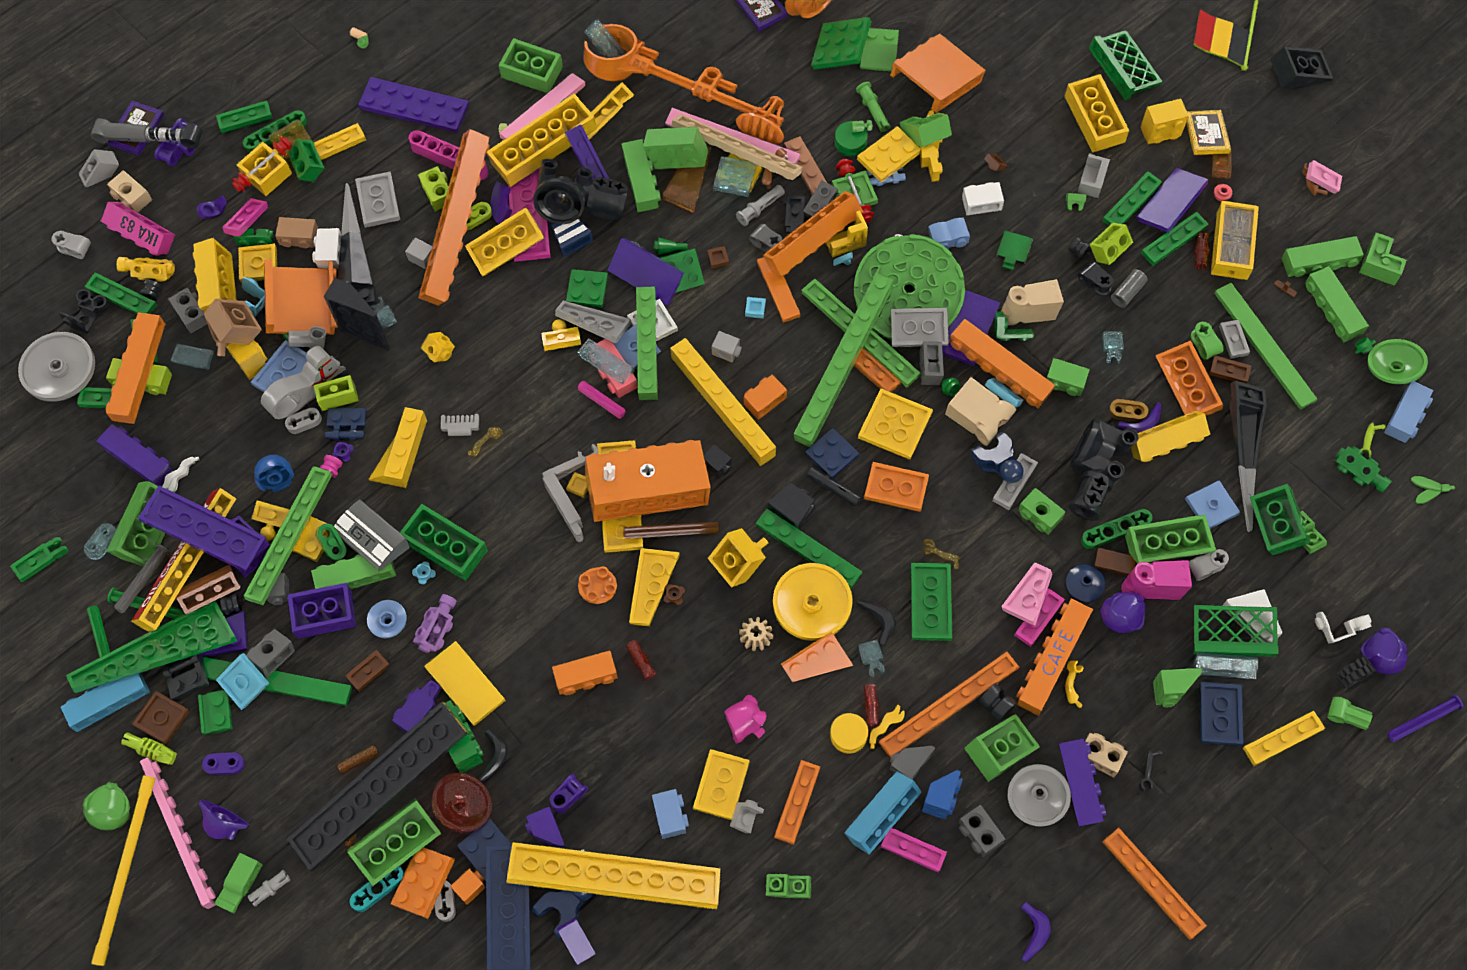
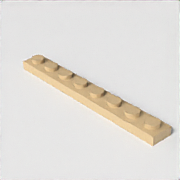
(741, 148)

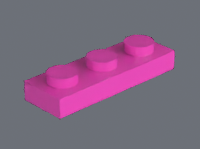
(245, 217)
(1029, 633)
(914, 849)

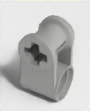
(71, 244)
(1206, 565)

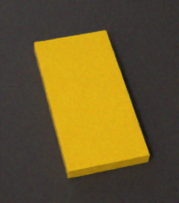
(464, 683)

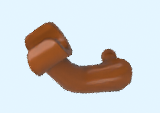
(767, 176)
(1311, 186)

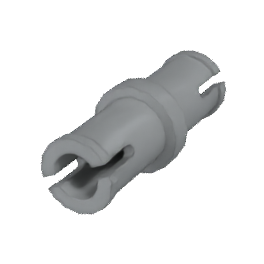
(269, 888)

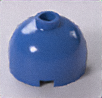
(273, 473)

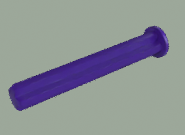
(1425, 718)

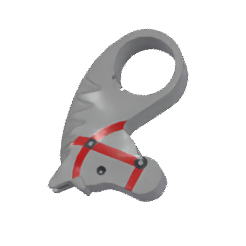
(296, 391)

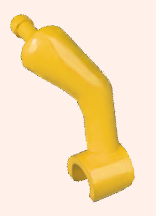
(1069, 688)

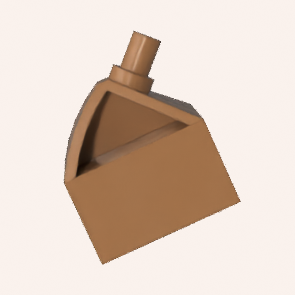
(231, 323)

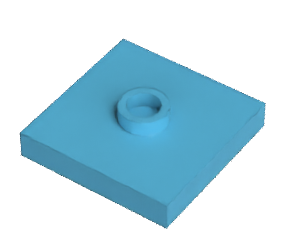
(242, 681)

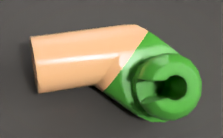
(361, 36)

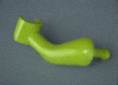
(1368, 437)

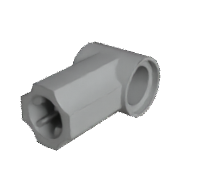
(310, 338)

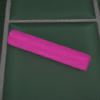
(601, 399)

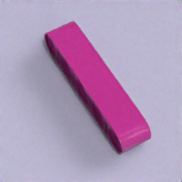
(439, 154)

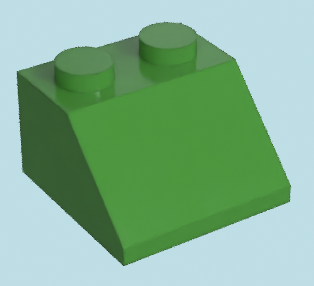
(880, 49)
(1173, 684)

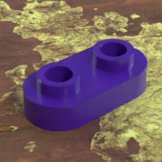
(222, 764)

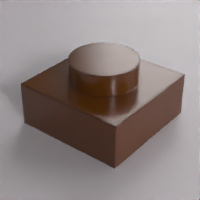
(995, 162)
(718, 257)

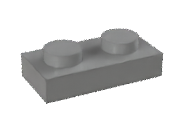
(1234, 339)

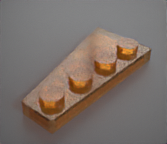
(685, 186)

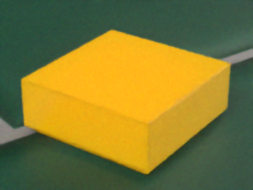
(578, 485)

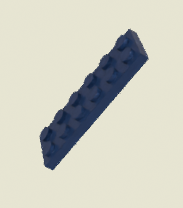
(506, 914)

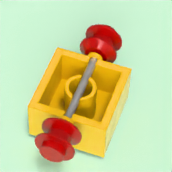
(264, 167)

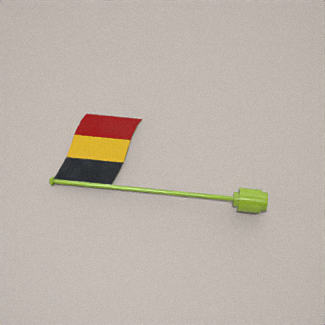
(1224, 38)

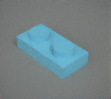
(1003, 392)

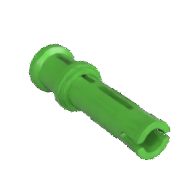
(870, 100)

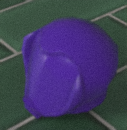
(1123, 612)
(1385, 652)

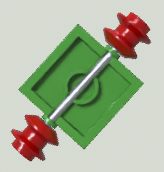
(856, 184)

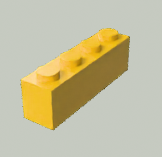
(1170, 435)

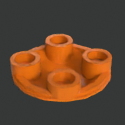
(597, 585)

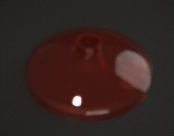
(468, 795)

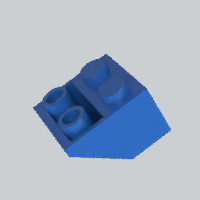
(940, 795)

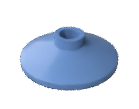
(380, 613)

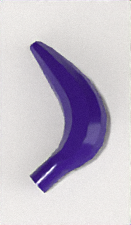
(1150, 422)
(1041, 931)

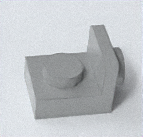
(744, 815)

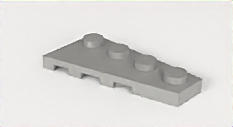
(596, 321)

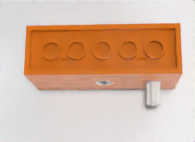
(647, 480)

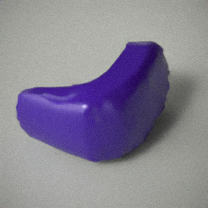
(212, 209)

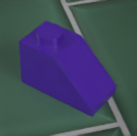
(544, 828)

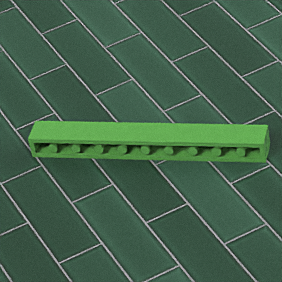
(843, 360)

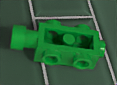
(1356, 468)

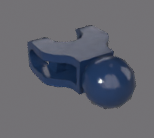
(999, 459)
(565, 901)

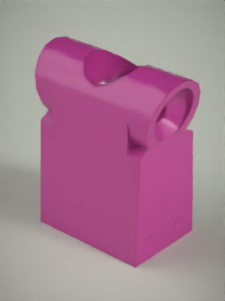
(1159, 580)

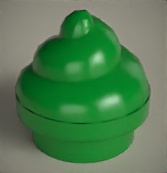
(950, 386)

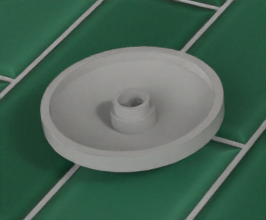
(56, 366)

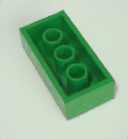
(444, 542)

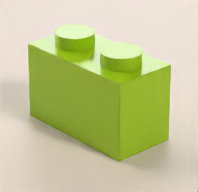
(336, 393)

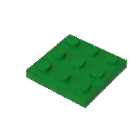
(841, 43)

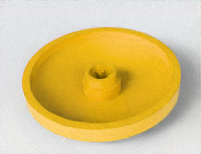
(812, 601)

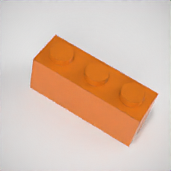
(585, 673)

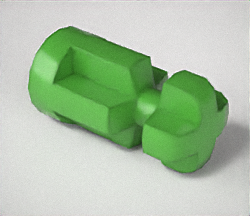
(857, 126)

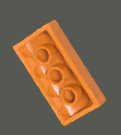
(1189, 380)

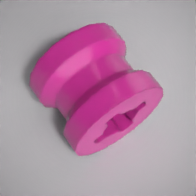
(331, 464)

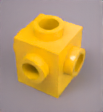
(438, 347)

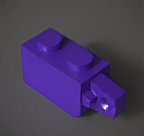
(416, 706)

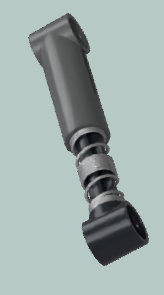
(105, 130)

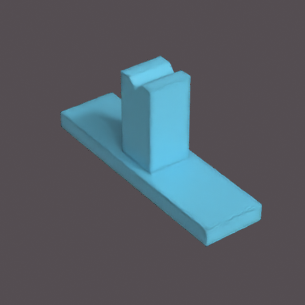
(843, 259)

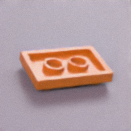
(896, 486)
(422, 882)

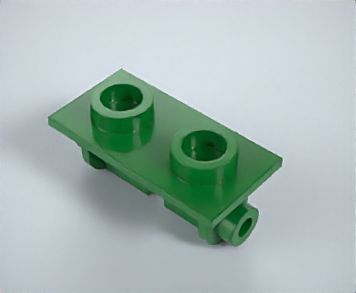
(262, 237)

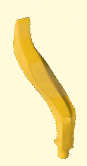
(889, 718)

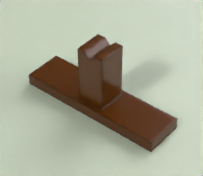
(1285, 287)

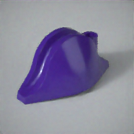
(220, 822)

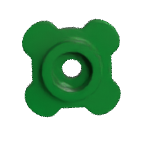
(1364, 345)

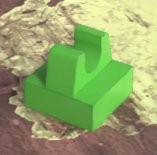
(1075, 198)

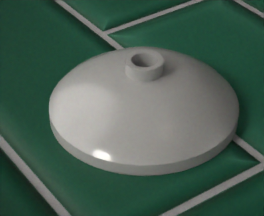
(1037, 808)

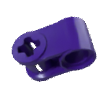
(570, 791)

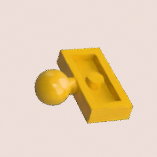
(560, 336)
(269, 514)

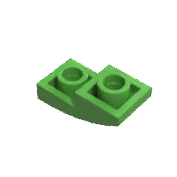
(1315, 537)
(788, 886)

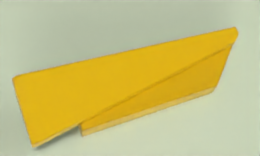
(610, 106)

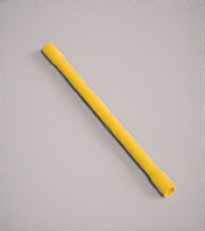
(103, 944)

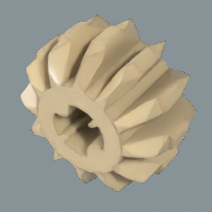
(748, 634)

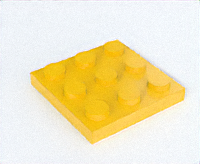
(895, 424)

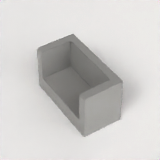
(1093, 176)

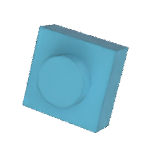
(755, 307)

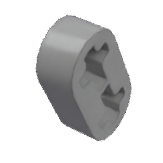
(303, 420)
(450, 903)

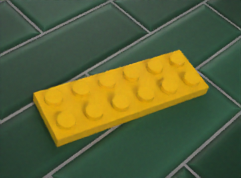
(613, 529)

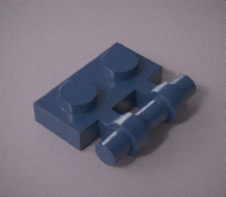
(346, 418)

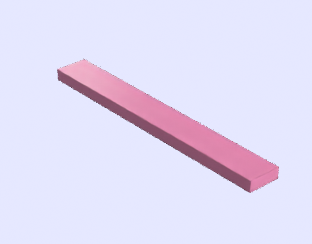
(792, 156)

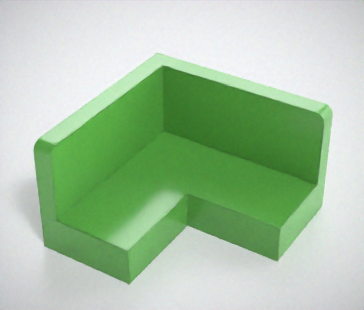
(927, 130)
(1380, 263)

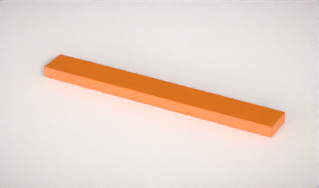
(948, 705)

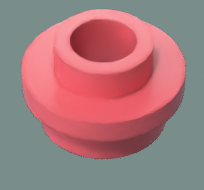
(1222, 196)

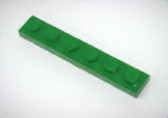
(806, 546)

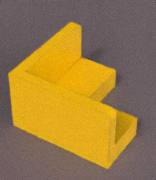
(851, 239)

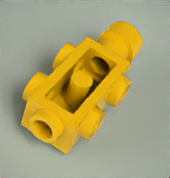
(152, 269)

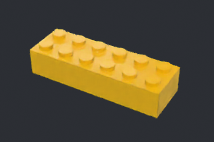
(540, 140)

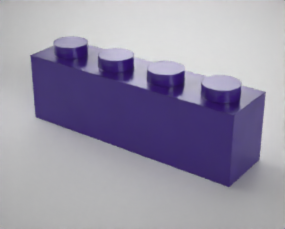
(134, 455)
(1081, 781)

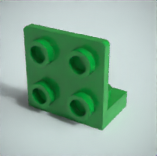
(688, 263)

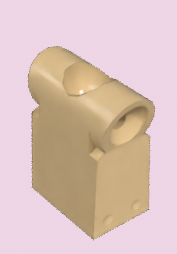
(1033, 302)
(979, 411)

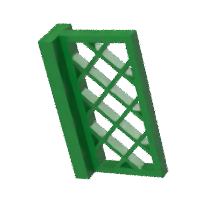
(1114, 67)
(1236, 648)

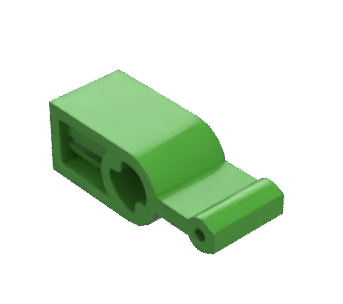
(238, 882)

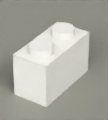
(982, 198)
(327, 247)

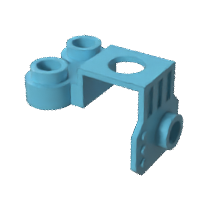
(251, 287)

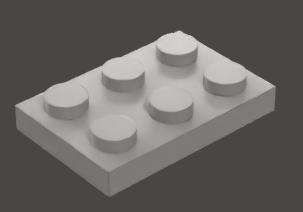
(377, 199)
(917, 325)

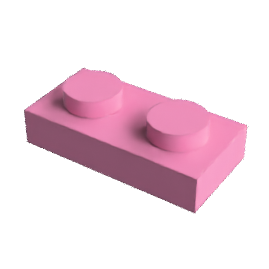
(1324, 177)

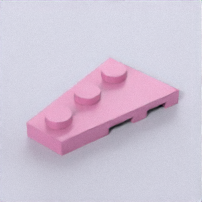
(1029, 594)

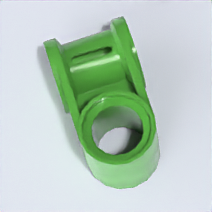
(1206, 342)

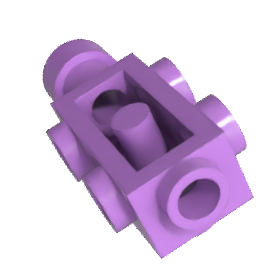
(435, 624)

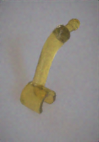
(495, 432)
(941, 553)

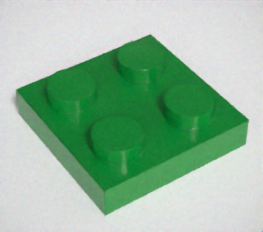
(587, 288)

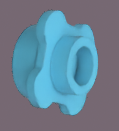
(424, 567)

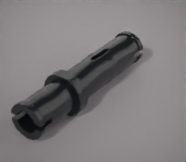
(827, 482)

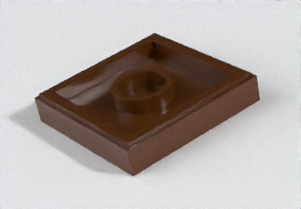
(160, 717)

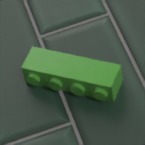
(640, 176)
(1321, 255)
(1336, 304)
(354, 572)

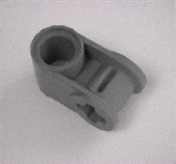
(764, 238)

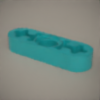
(376, 897)

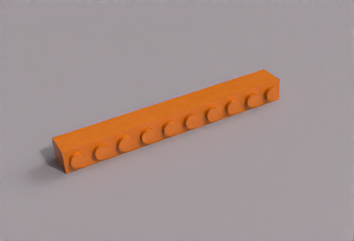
(454, 218)

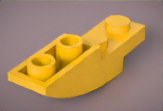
(929, 157)

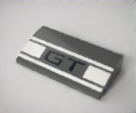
(370, 535)

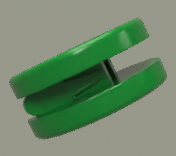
(850, 142)

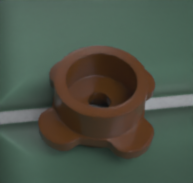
(679, 591)

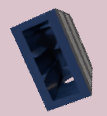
(571, 236)

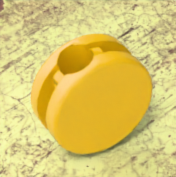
(849, 733)

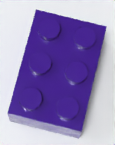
(321, 610)

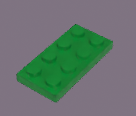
(931, 601)

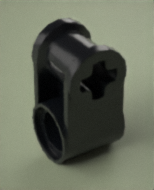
(1096, 278)

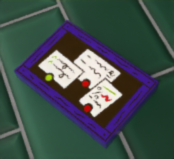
(763, 12)
(137, 114)

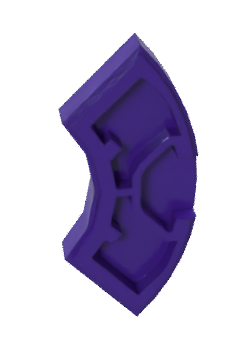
(499, 203)

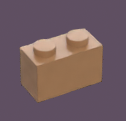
(296, 232)

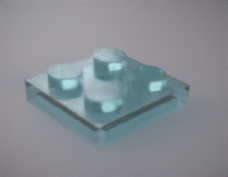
(734, 176)

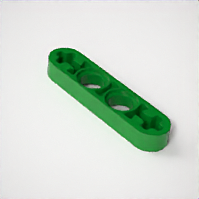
(253, 138)
(1115, 526)

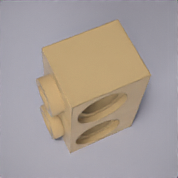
(1101, 757)

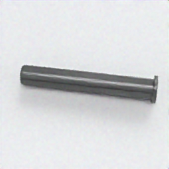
(141, 578)

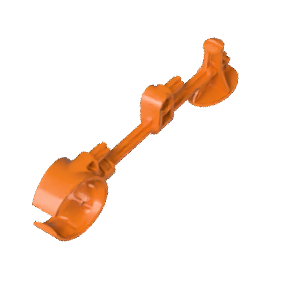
(640, 59)

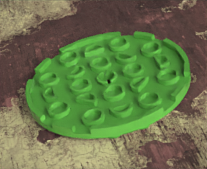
(915, 262)

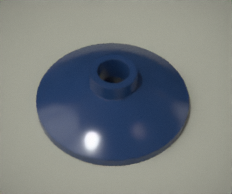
(1079, 589)

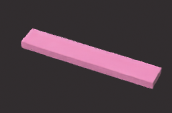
(565, 89)

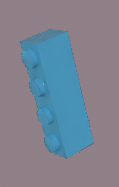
(103, 700)
(883, 812)

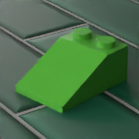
(1001, 747)

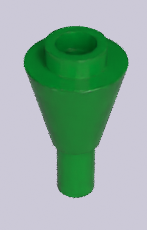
(665, 246)

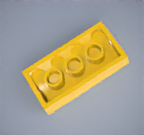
(504, 241)

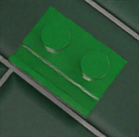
(215, 712)

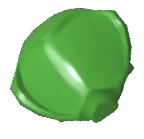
(106, 807)

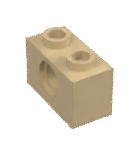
(129, 192)

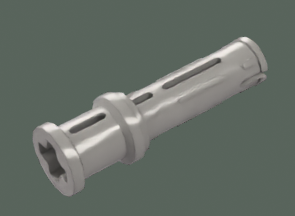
(754, 209)

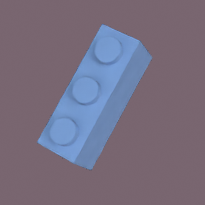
(1409, 412)

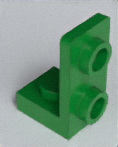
(1005, 334)

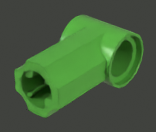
(1342, 711)

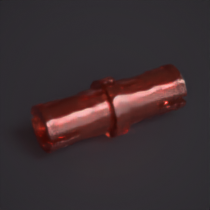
(1201, 251)
(641, 659)
(871, 705)

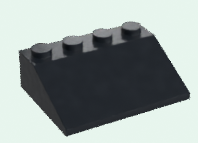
(354, 314)

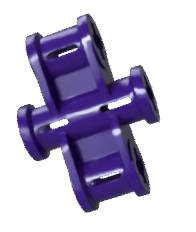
(171, 150)

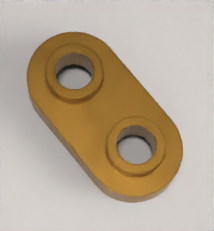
(1127, 410)

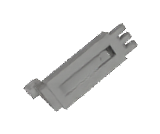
(551, 481)

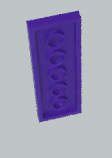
(413, 104)
(202, 528)

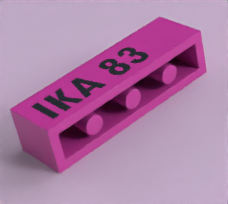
(137, 228)

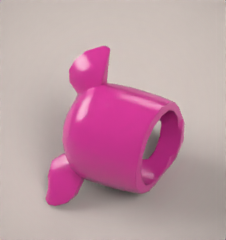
(745, 719)

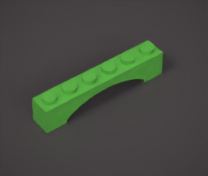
(646, 343)

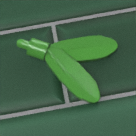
(1433, 487)

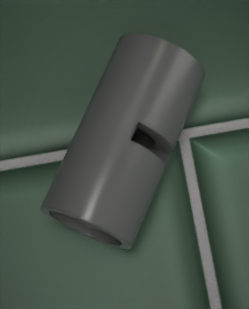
(1129, 288)

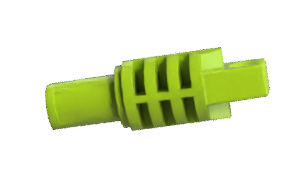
(150, 748)

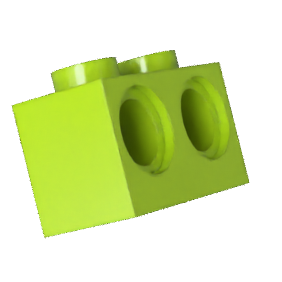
(436, 188)
(1111, 243)

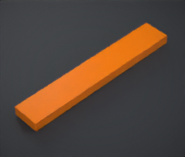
(1154, 884)

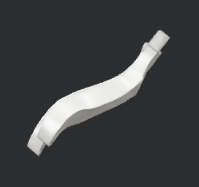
(172, 478)

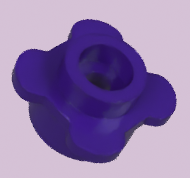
(341, 446)

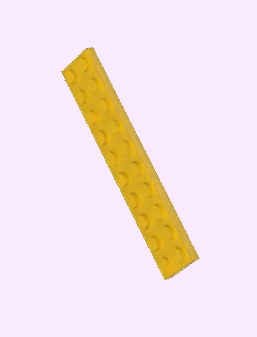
(614, 875)

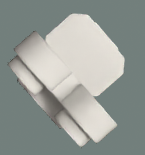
(1351, 626)

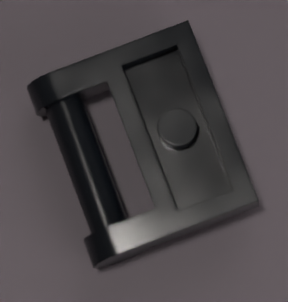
(188, 681)

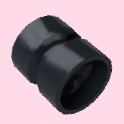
(997, 702)

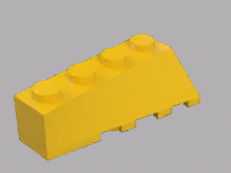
(400, 456)

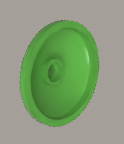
(1397, 361)

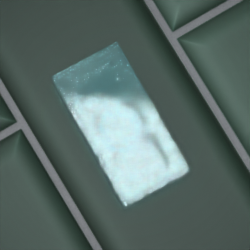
(192, 356)

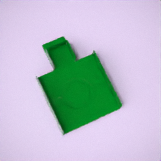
(1014, 248)

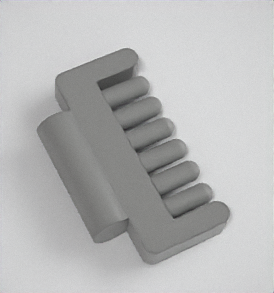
(460, 428)

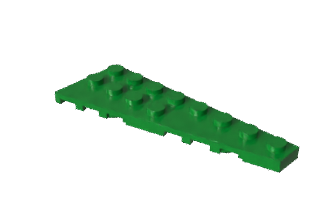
(173, 641)

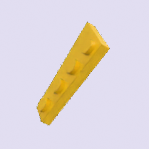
(651, 580)

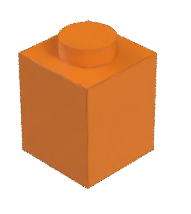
(469, 886)

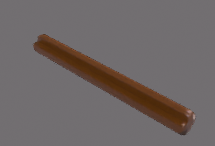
(670, 530)

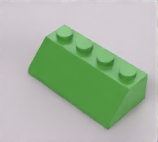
(134, 539)
(1170, 539)
(393, 841)

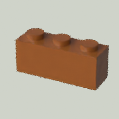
(208, 589)

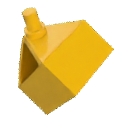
(737, 557)

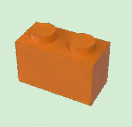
(765, 396)

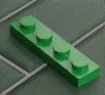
(1133, 200)
(1174, 239)
(120, 295)

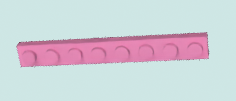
(180, 838)

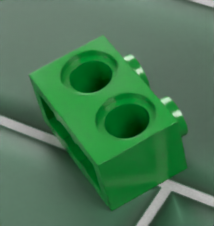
(305, 160)

